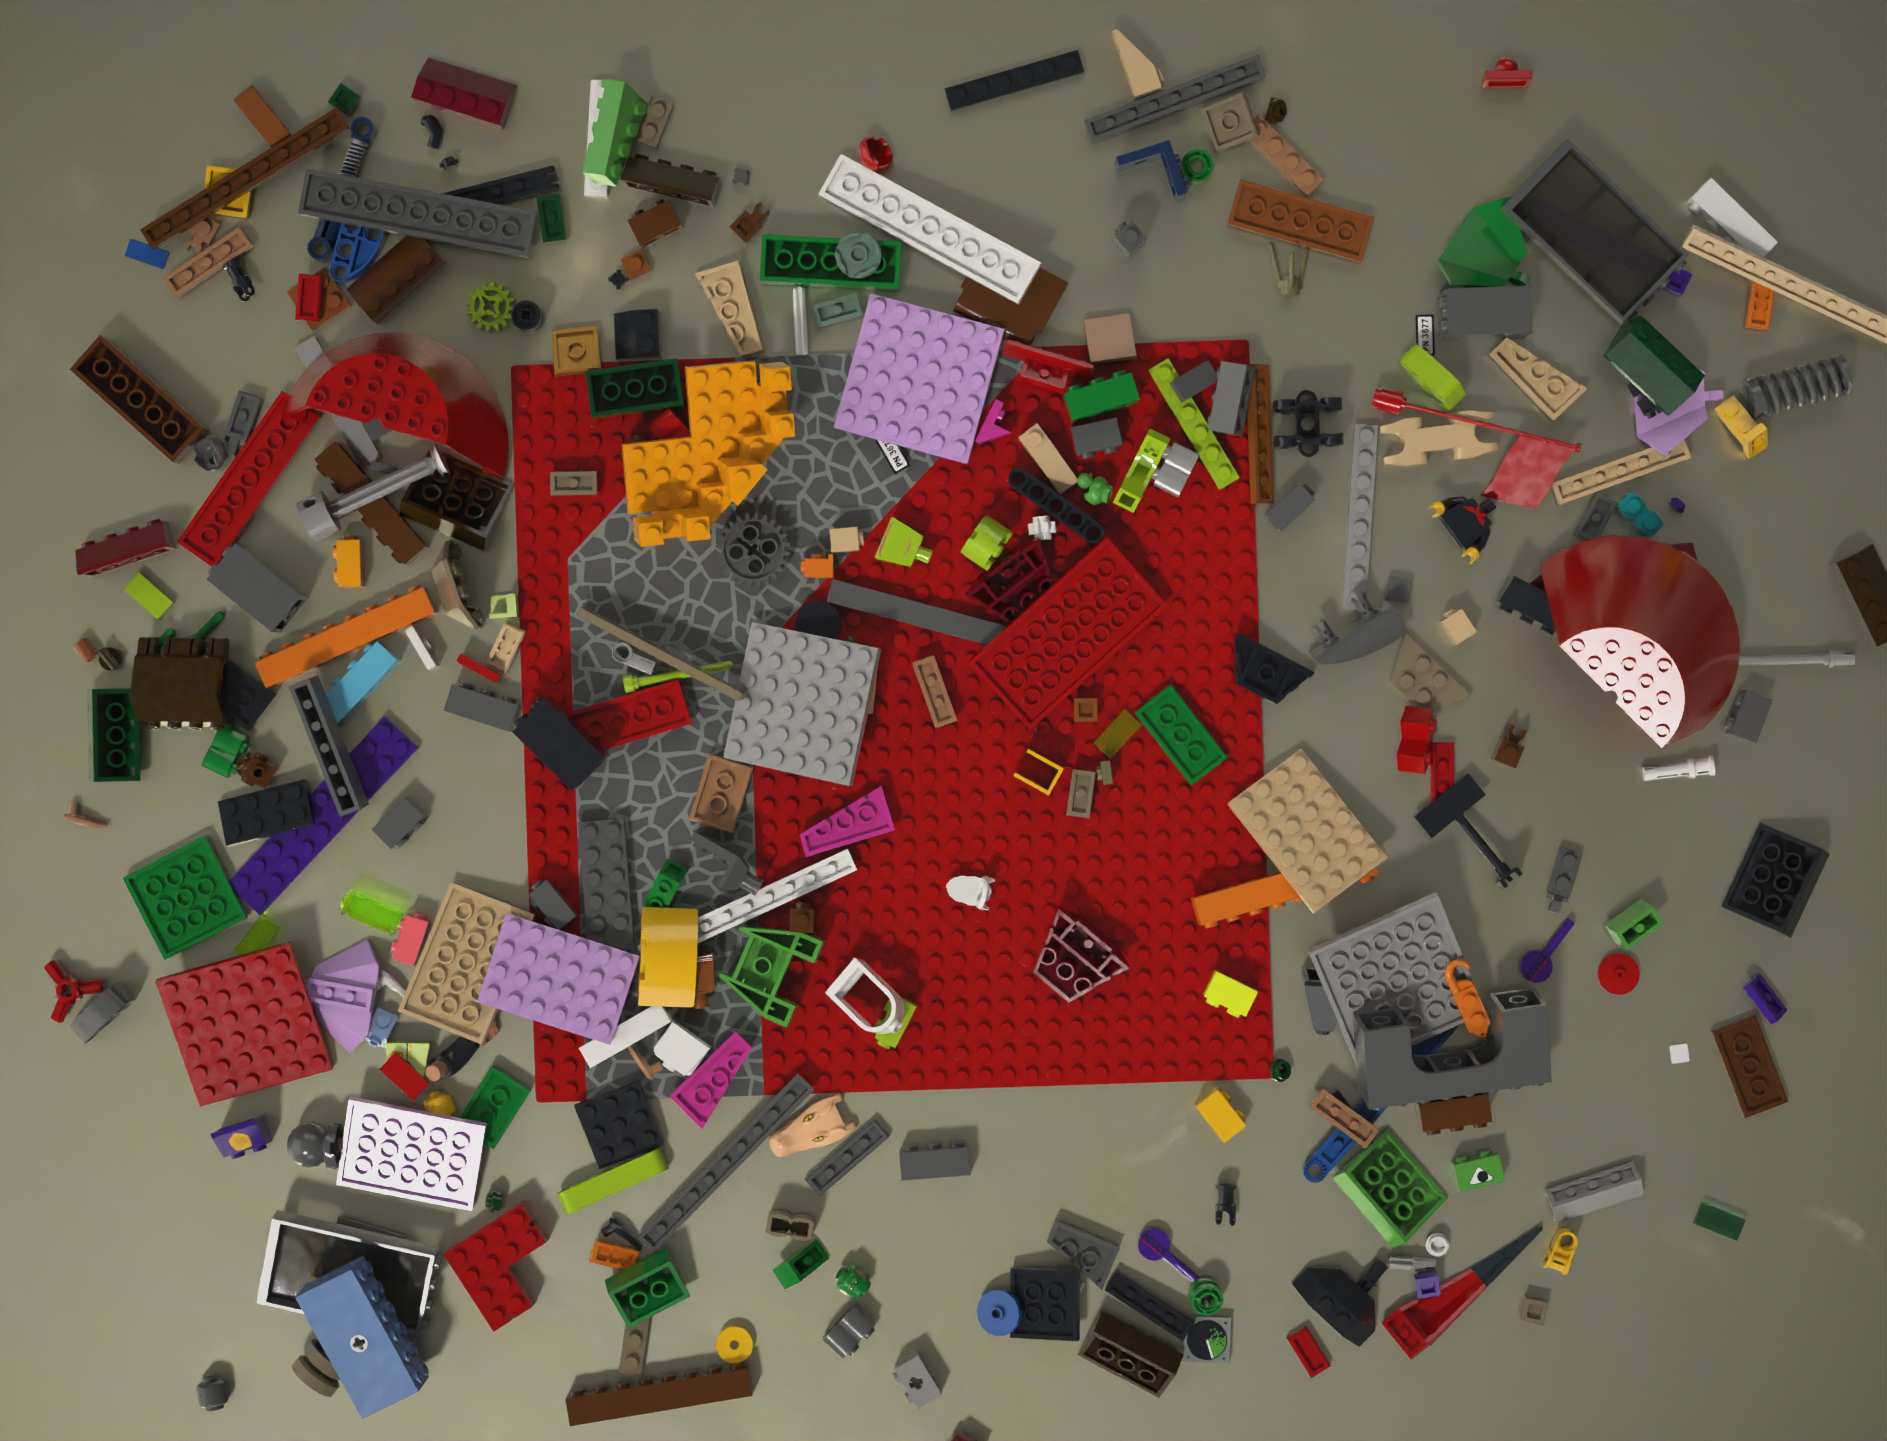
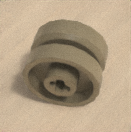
(316, 1370)

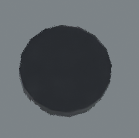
(818, 619)

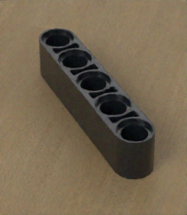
(1050, 495)

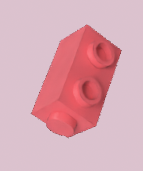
(411, 938)

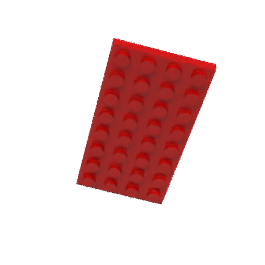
(1067, 633)

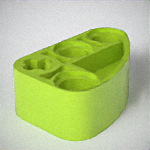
(1433, 377)

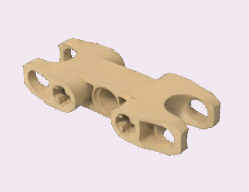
(1420, 440)

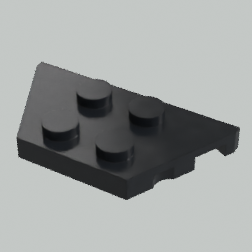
(1265, 670)

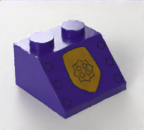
(242, 1136)

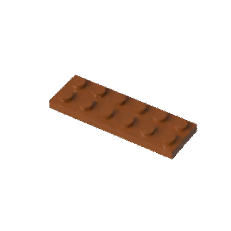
(1300, 221)

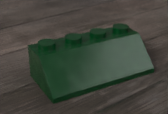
(1653, 364)
(113, 736)

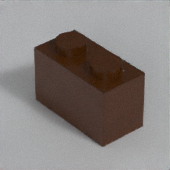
(654, 223)

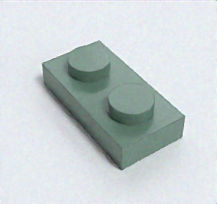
(837, 310)

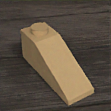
(1138, 69)
(1048, 458)

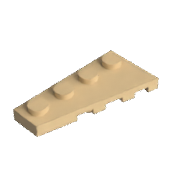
(731, 300)
(1538, 379)

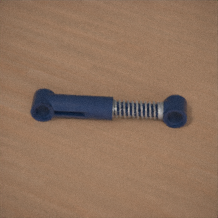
(327, 231)

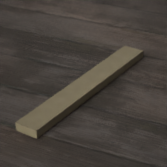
(661, 653)

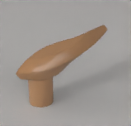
(84, 820)
(643, 1064)

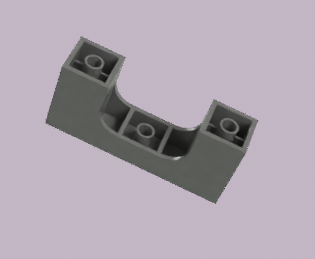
(1509, 1058)

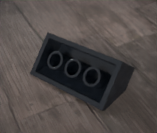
(1528, 602)

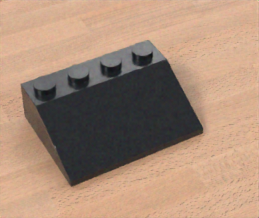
(1775, 880)

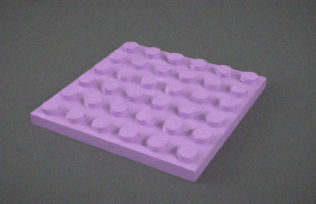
(919, 378)

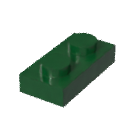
(551, 218)

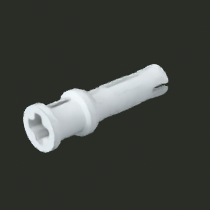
(1689, 768)

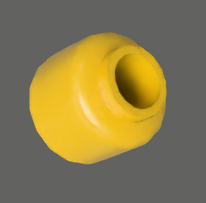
(439, 1103)

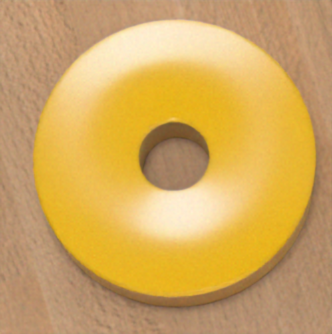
(731, 1354)

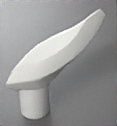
(391, 982)

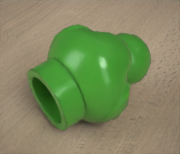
(1099, 489)

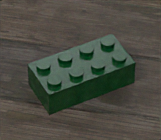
(635, 388)

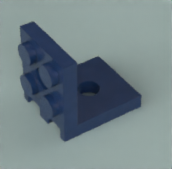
(1171, 164)

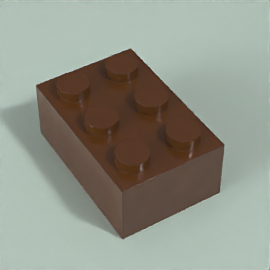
(1453, 1113)

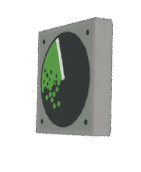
(1208, 1340)

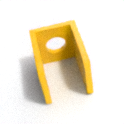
(1048, 791)

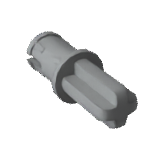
(1412, 1263)

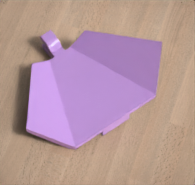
(1665, 431)
(345, 993)

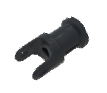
(240, 280)
(1225, 1203)

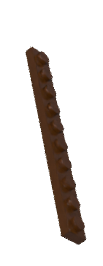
(245, 178)

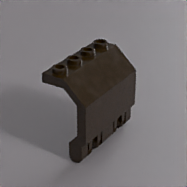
(180, 684)

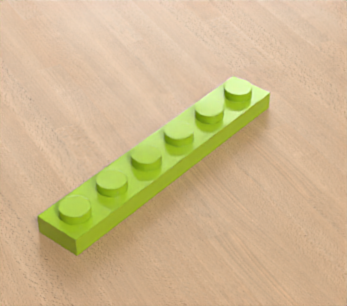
(1194, 427)

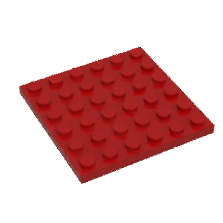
(244, 1023)

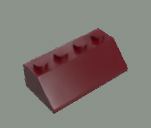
(463, 93)
(124, 549)

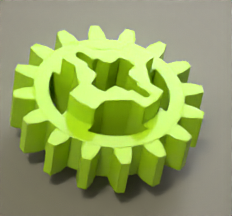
(483, 313)

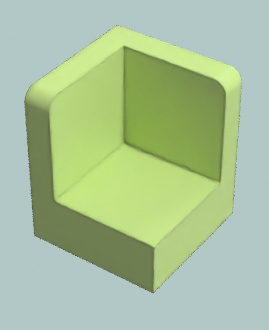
(504, 606)

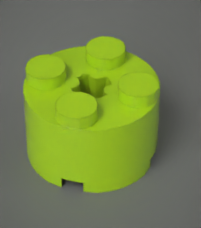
(986, 542)

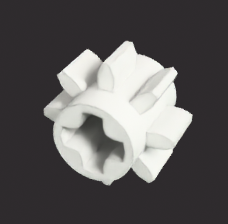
(1042, 527)

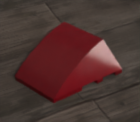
(1013, 581)
(1077, 956)

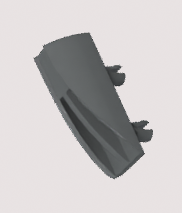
(1364, 635)

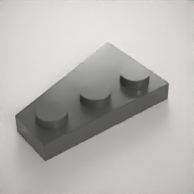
(1085, 1251)

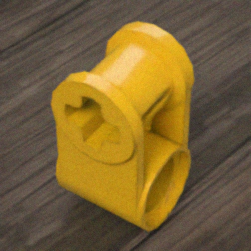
(1559, 1255)

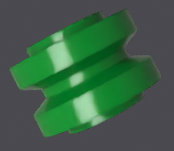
(1208, 165)
(1207, 1305)

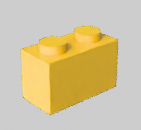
(1220, 1114)

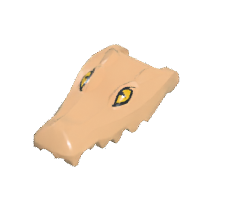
(813, 1127)

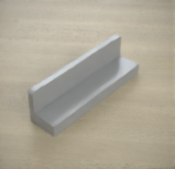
(1595, 1192)

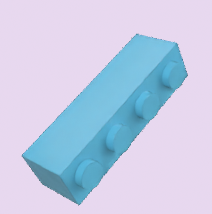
(360, 679)

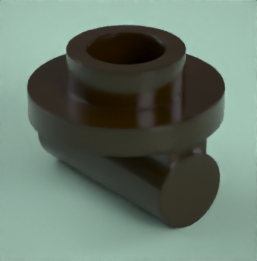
(1276, 110)
(110, 658)

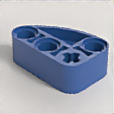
(363, 255)

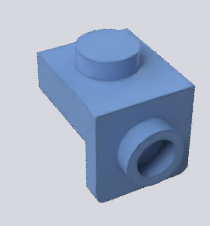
(381, 1027)

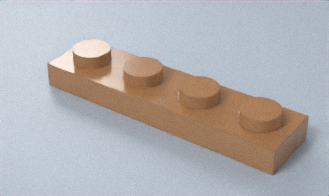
(1286, 158)
(207, 262)

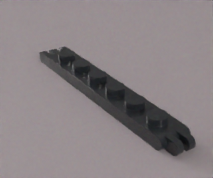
(510, 187)

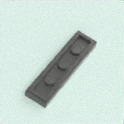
(847, 1157)

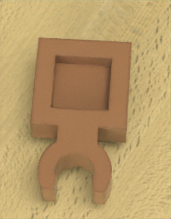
(203, 233)

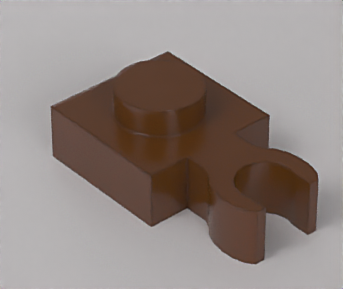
(747, 225)

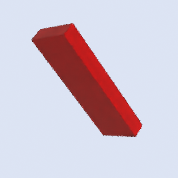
(1441, 769)

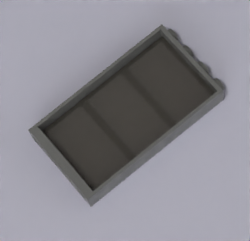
(1595, 232)
(308, 1248)

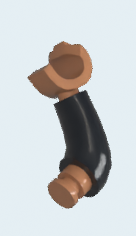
(455, 1056)

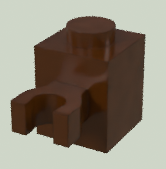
(1508, 750)

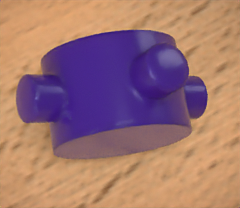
(1677, 504)

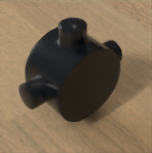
(448, 163)
(618, 279)

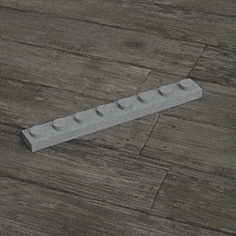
(1360, 513)

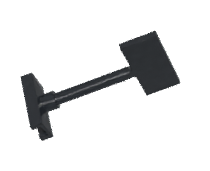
(1451, 808)

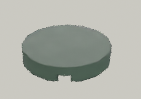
(858, 255)

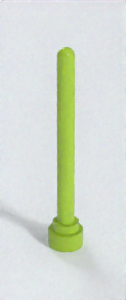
(632, 683)

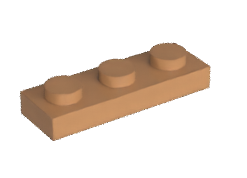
(934, 691)
(1344, 1118)

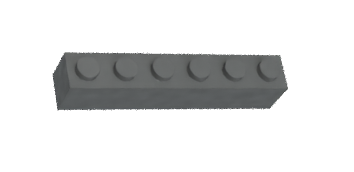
(328, 745)

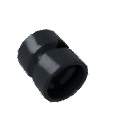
(528, 316)

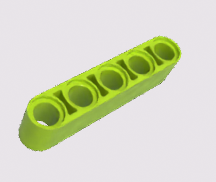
(612, 1180)

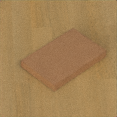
(721, 793)

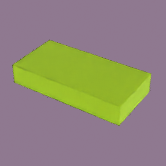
(149, 595)

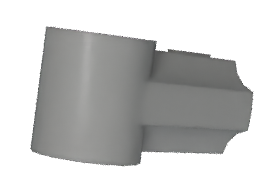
(637, 658)

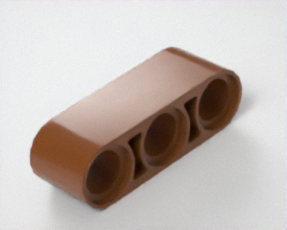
(262, 116)

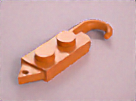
(1467, 1000)

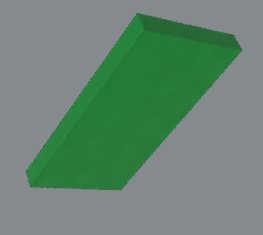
(1181, 735)

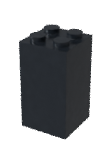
(560, 742)

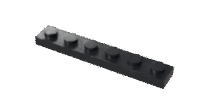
(1014, 80)

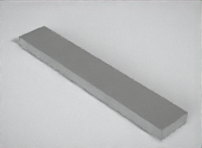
(352, 430)

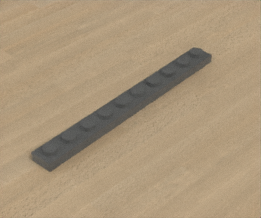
(726, 1162)

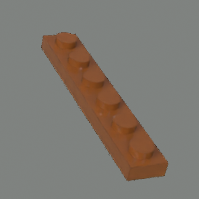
(1260, 438)

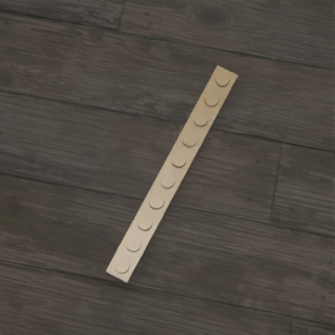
(1786, 282)

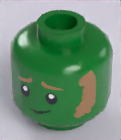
(853, 1281)

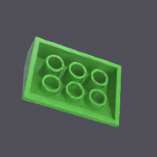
(1390, 1188)

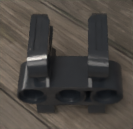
(1312, 436)

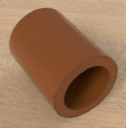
(85, 650)

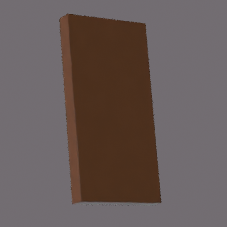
(1749, 1066)

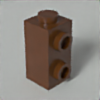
(803, 918)

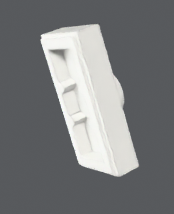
(423, 647)

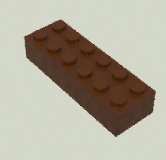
(139, 399)

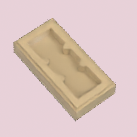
(506, 647)

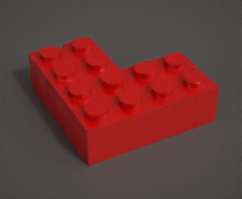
(486, 1262)

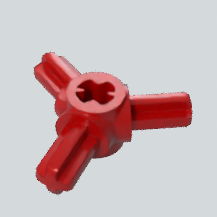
(62, 982)

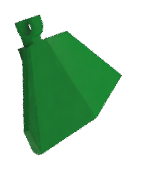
(1485, 250)

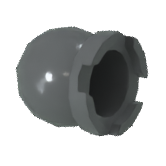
(313, 1144)

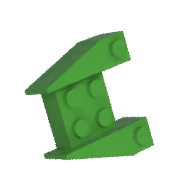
(765, 966)

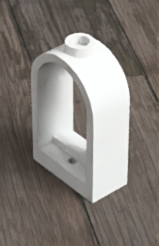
(846, 981)

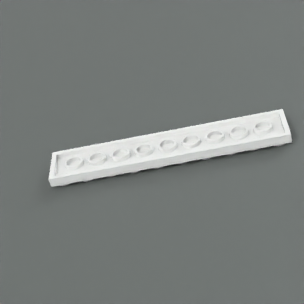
(930, 229)

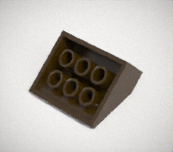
(460, 503)

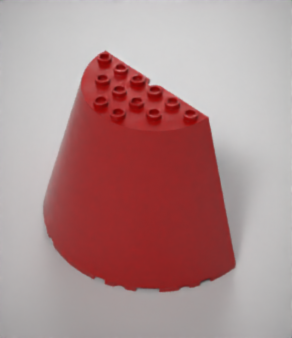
(413, 389)
(1647, 629)

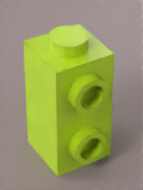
(890, 1039)

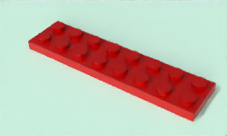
(246, 483)

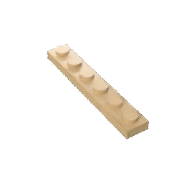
(1616, 472)

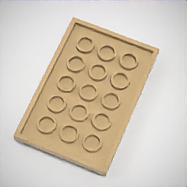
(1307, 831)
(456, 962)

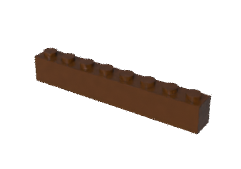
(660, 1394)

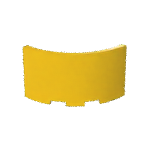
(668, 957)

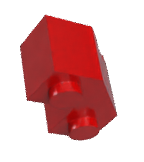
(1417, 739)

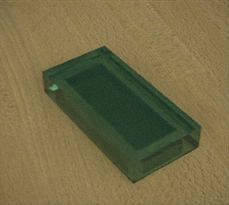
(1719, 1221)

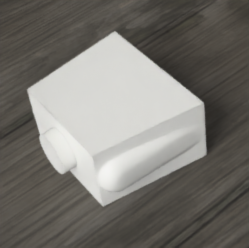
(681, 1049)

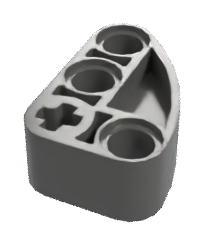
(101, 1012)

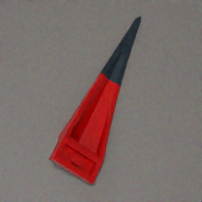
(1426, 1319)

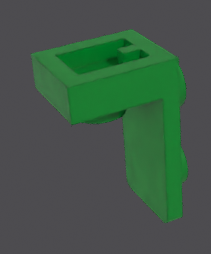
(666, 885)

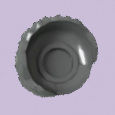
(210, 453)

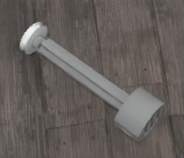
(322, 515)

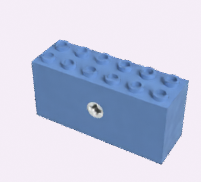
(363, 1337)

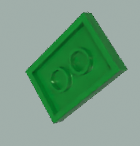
(496, 1104)

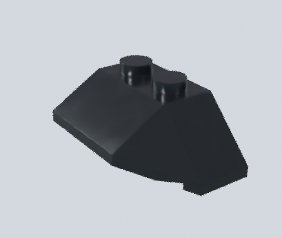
(1338, 1301)

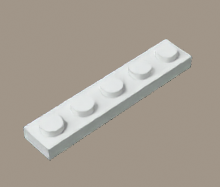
(596, 92)

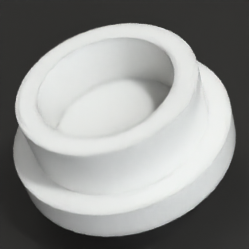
(1437, 1244)

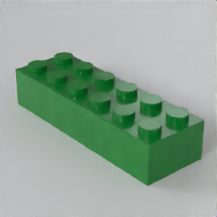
(813, 264)

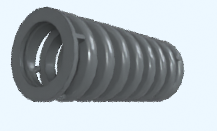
(1835, 368)

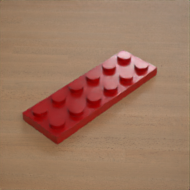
(635, 715)

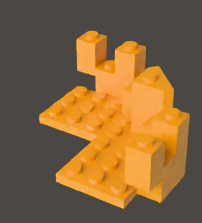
(698, 476)

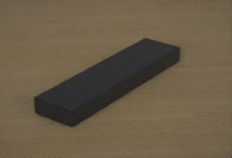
(1150, 1305)

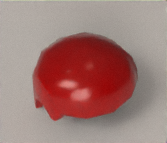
(875, 153)

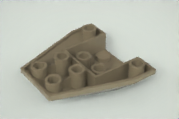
(452, 593)

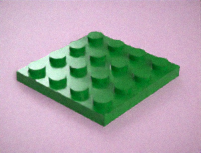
(185, 897)

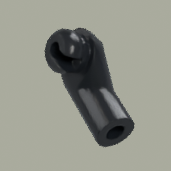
(435, 130)

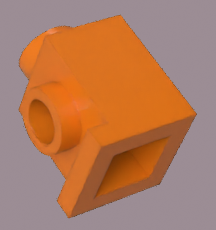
(818, 566)

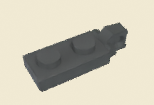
(241, 421)
(1562, 878)

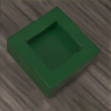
(344, 99)

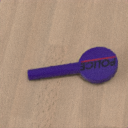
(1537, 965)
(1155, 1245)

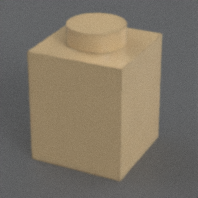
(846, 540)
(1457, 625)

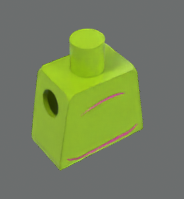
(902, 545)

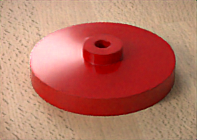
(1618, 973)

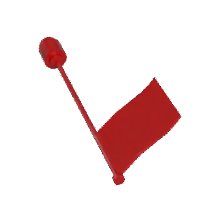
(1527, 466)

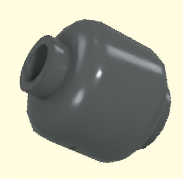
(212, 1393)

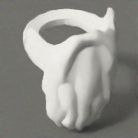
(970, 890)

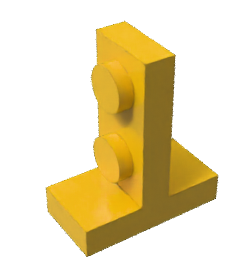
(1749, 433)

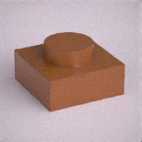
(636, 265)
(1085, 710)

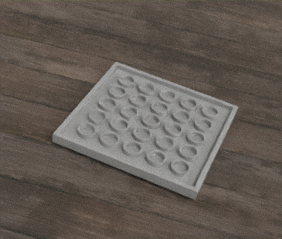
(802, 703)
(1393, 965)

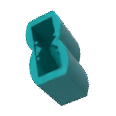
(1643, 520)

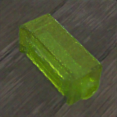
(371, 912)

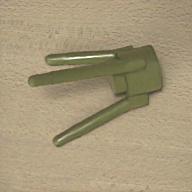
(1289, 284)

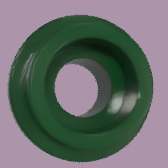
(1280, 1070)
(493, 1201)

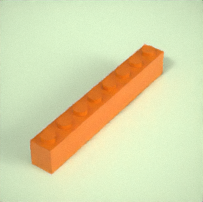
(346, 637)
(1248, 897)

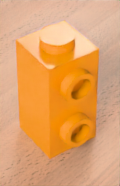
(350, 562)

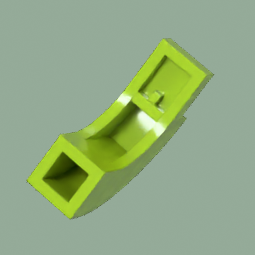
(1141, 470)

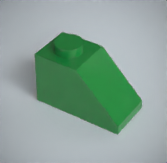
(800, 1264)

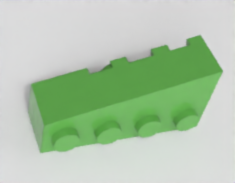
(613, 132)

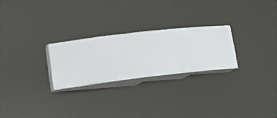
(626, 1034)

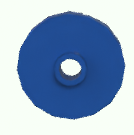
(1009, 1310)

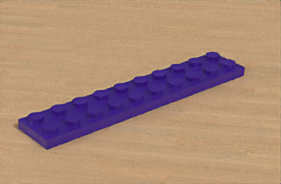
(290, 853)

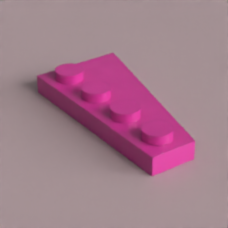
(854, 823)
(707, 1084)

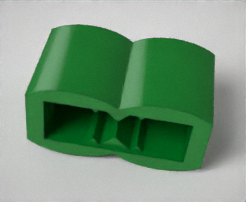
(225, 752)

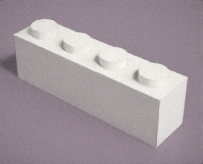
(1730, 219)

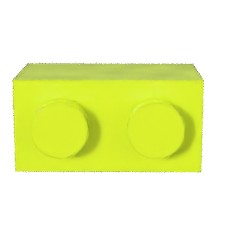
(1230, 994)

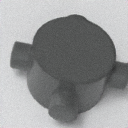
(741, 176)

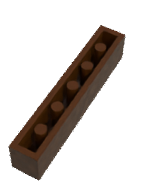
(380, 513)

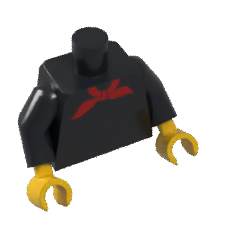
(1466, 522)

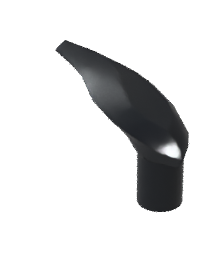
(620, 1230)

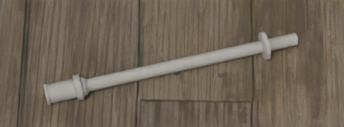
(1829, 659)

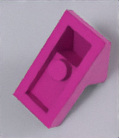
(989, 430)

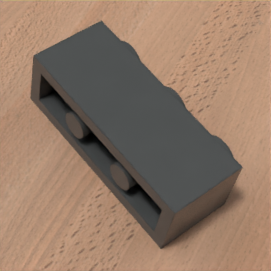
(1231, 398)
(482, 706)
(935, 1161)

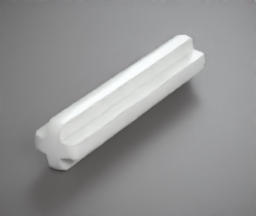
(800, 321)

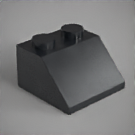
(638, 334)

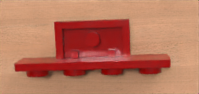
(1046, 368)

